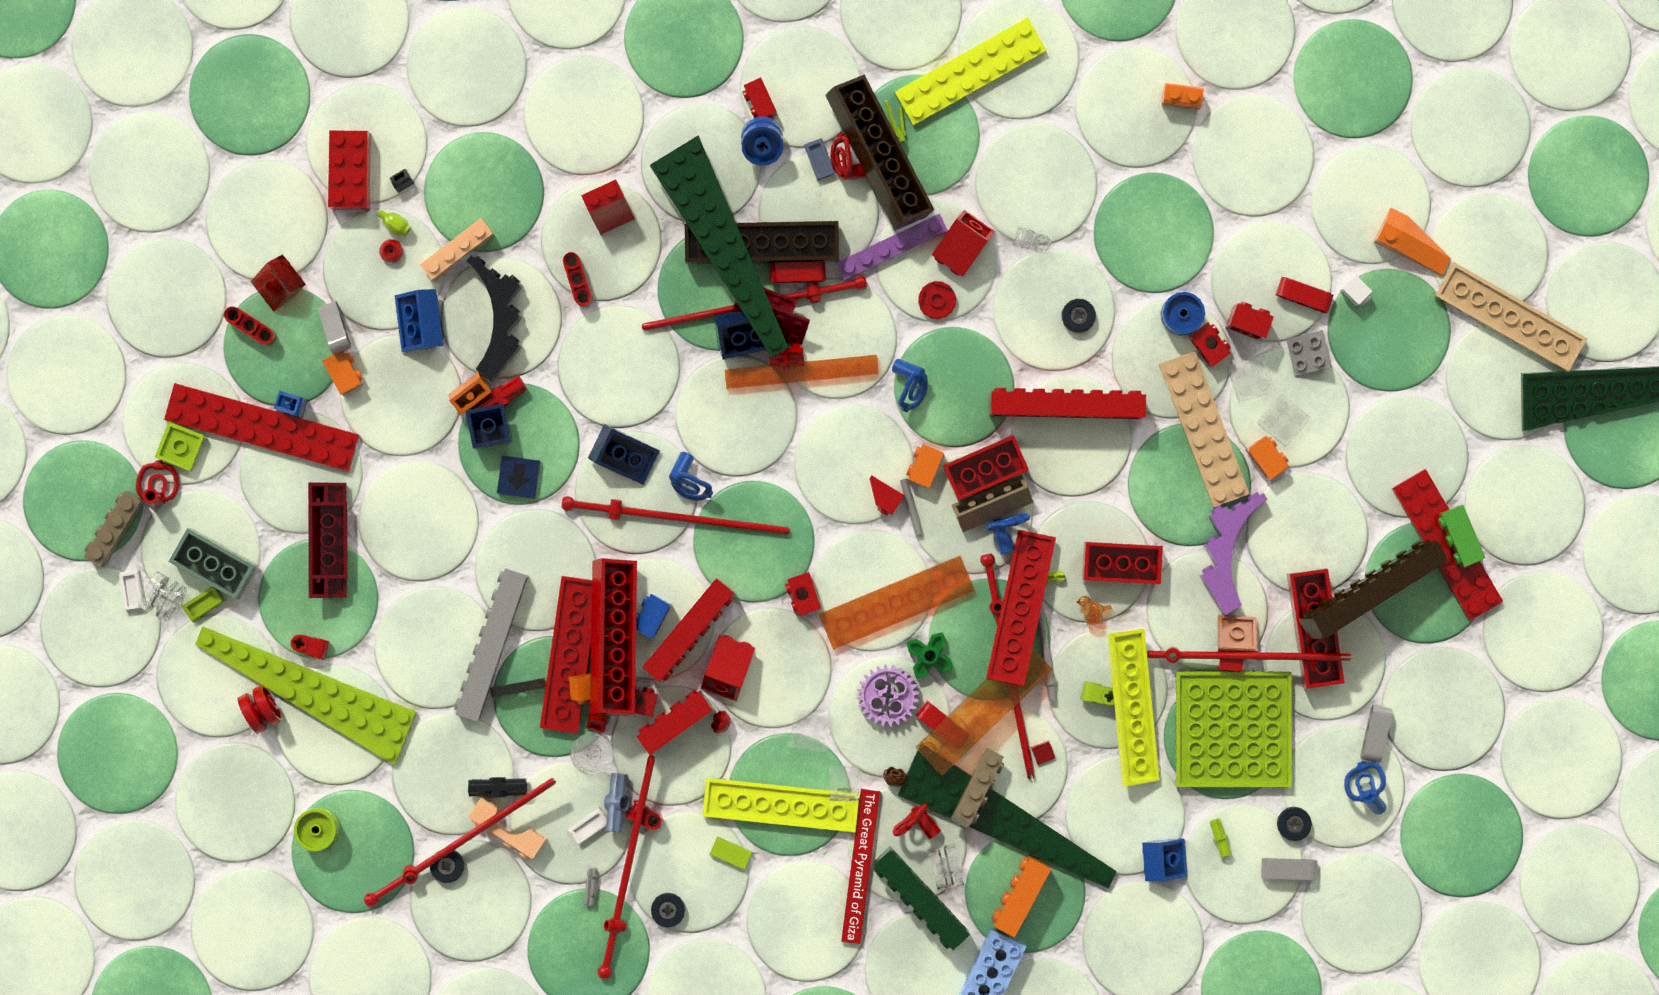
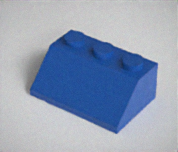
(418, 320)

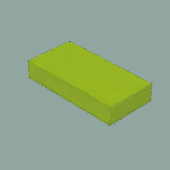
(203, 603)
(730, 853)

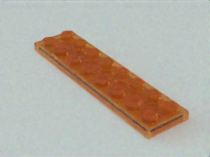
(896, 602)
(977, 716)

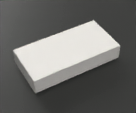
(131, 589)
(588, 826)

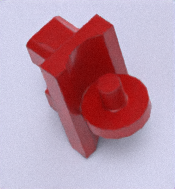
(791, 357)

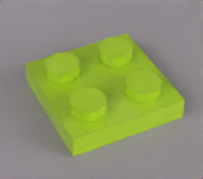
(180, 446)

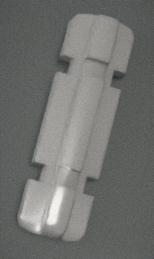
(590, 889)

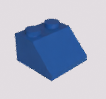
(652, 615)
(1164, 859)

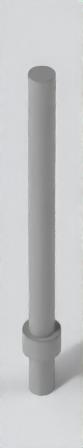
(1049, 681)

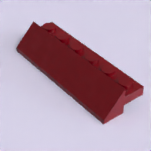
(327, 540)

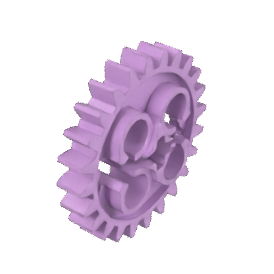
(870, 692)

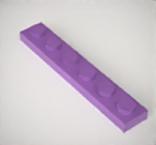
(891, 247)

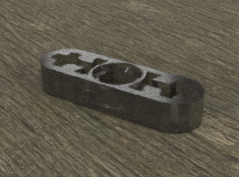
(518, 687)

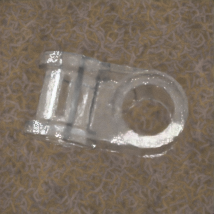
(1028, 239)

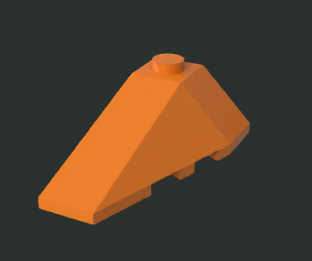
(1407, 239)

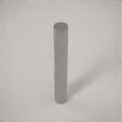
(911, 506)

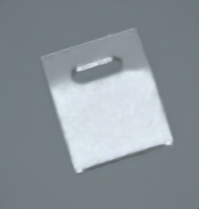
(843, 779)

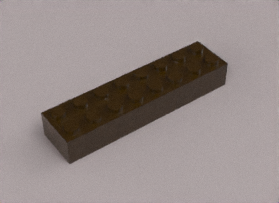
(879, 152)
(779, 242)
(1372, 589)

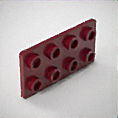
(792, 325)

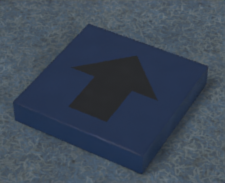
(518, 477)

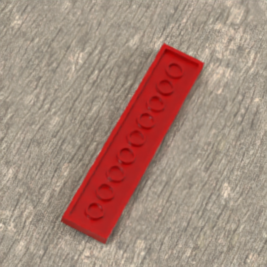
(261, 427)

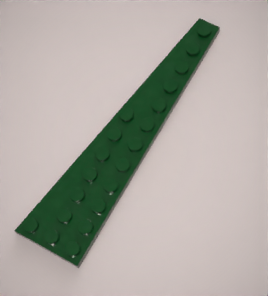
(702, 205)
(1582, 393)
(1001, 820)

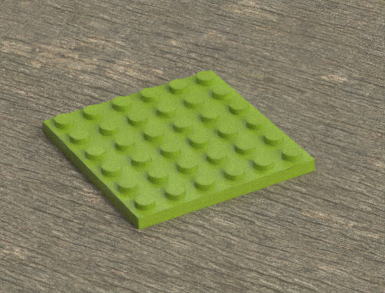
(1233, 729)

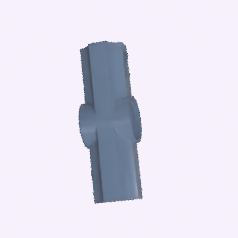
(616, 802)

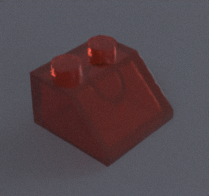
(278, 282)

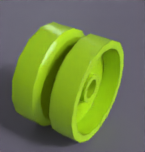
(328, 829)

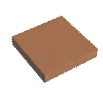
(1237, 633)

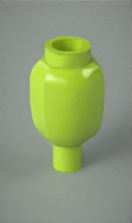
(395, 223)

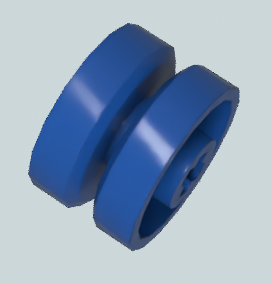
(762, 141)
(1171, 313)

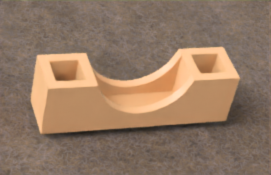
(451, 253)
(526, 842)

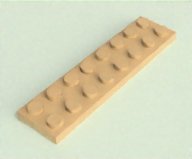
(1510, 317)
(1204, 429)

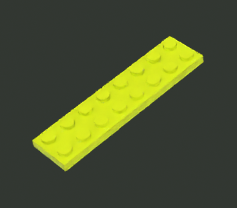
(970, 71)
(1133, 706)
(778, 805)

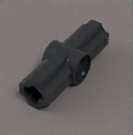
(497, 787)

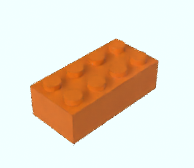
(1021, 895)

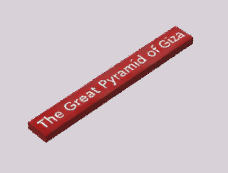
(860, 866)

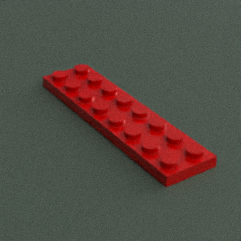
(1468, 584)
(1021, 608)
(568, 654)

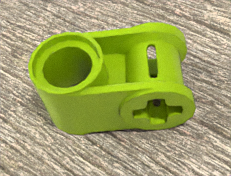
(1095, 693)

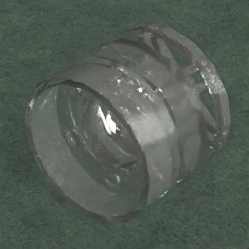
(159, 595)

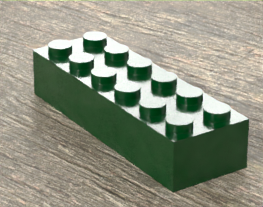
(921, 898)

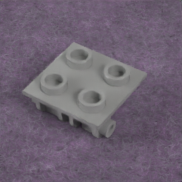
(1308, 353)

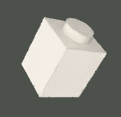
(1356, 291)

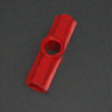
(503, 394)

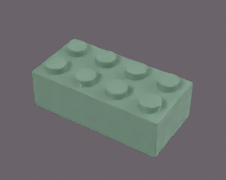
(213, 563)

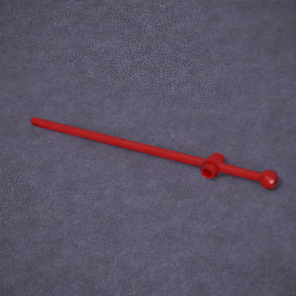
(812, 292)
(616, 509)
(988, 561)
(1245, 655)
(410, 872)
(615, 924)

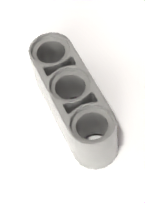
(334, 327)
(1376, 733)
(1289, 869)

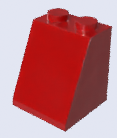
(608, 207)
(962, 243)
(727, 667)

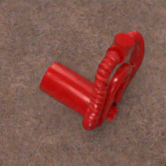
(849, 170)
(150, 495)
(921, 818)

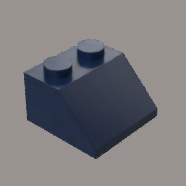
(489, 426)

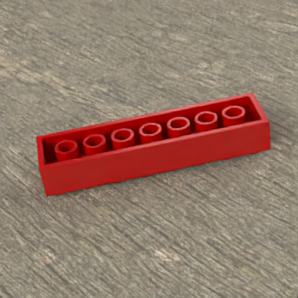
(1067, 405)
(613, 637)

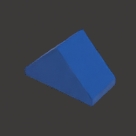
(290, 404)

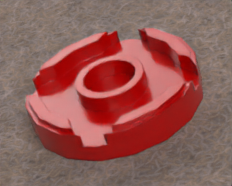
(937, 300)

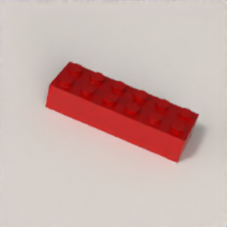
(1306, 592)
(688, 630)

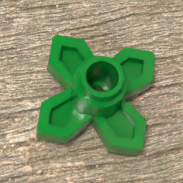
(938, 660)

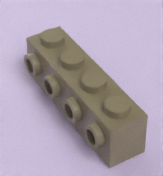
(992, 503)
(114, 528)
(977, 787)

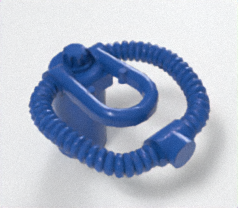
(915, 374)
(678, 476)
(1001, 531)
(1371, 796)

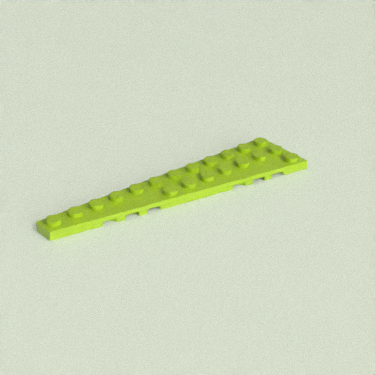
(349, 710)

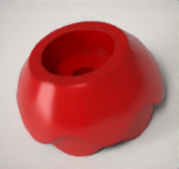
(395, 255)
(721, 722)

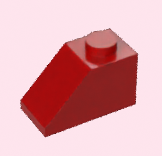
(885, 496)

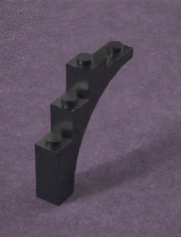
(501, 346)

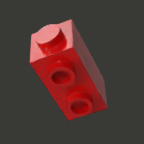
(758, 96)

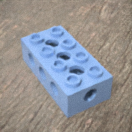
(986, 959)

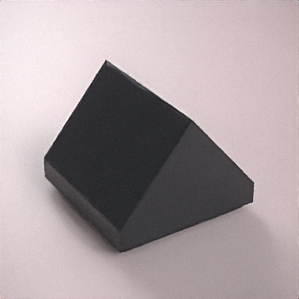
(401, 180)

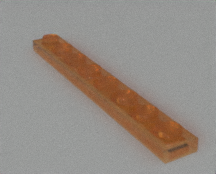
(809, 372)

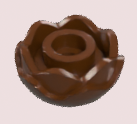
(894, 777)

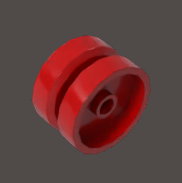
(259, 709)

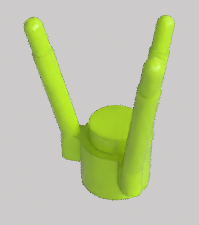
(899, 133)

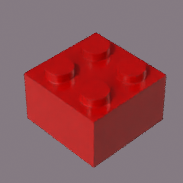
(1249, 321)

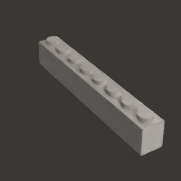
(491, 645)

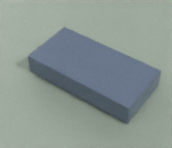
(819, 159)

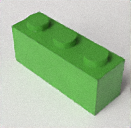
(1461, 536)

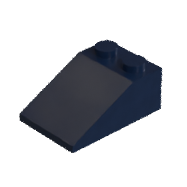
(736, 335)
(623, 454)

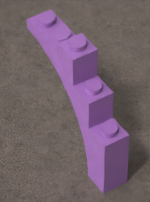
(1227, 523)

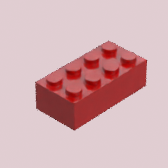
(349, 170)
(985, 467)
(1122, 563)
(675, 722)

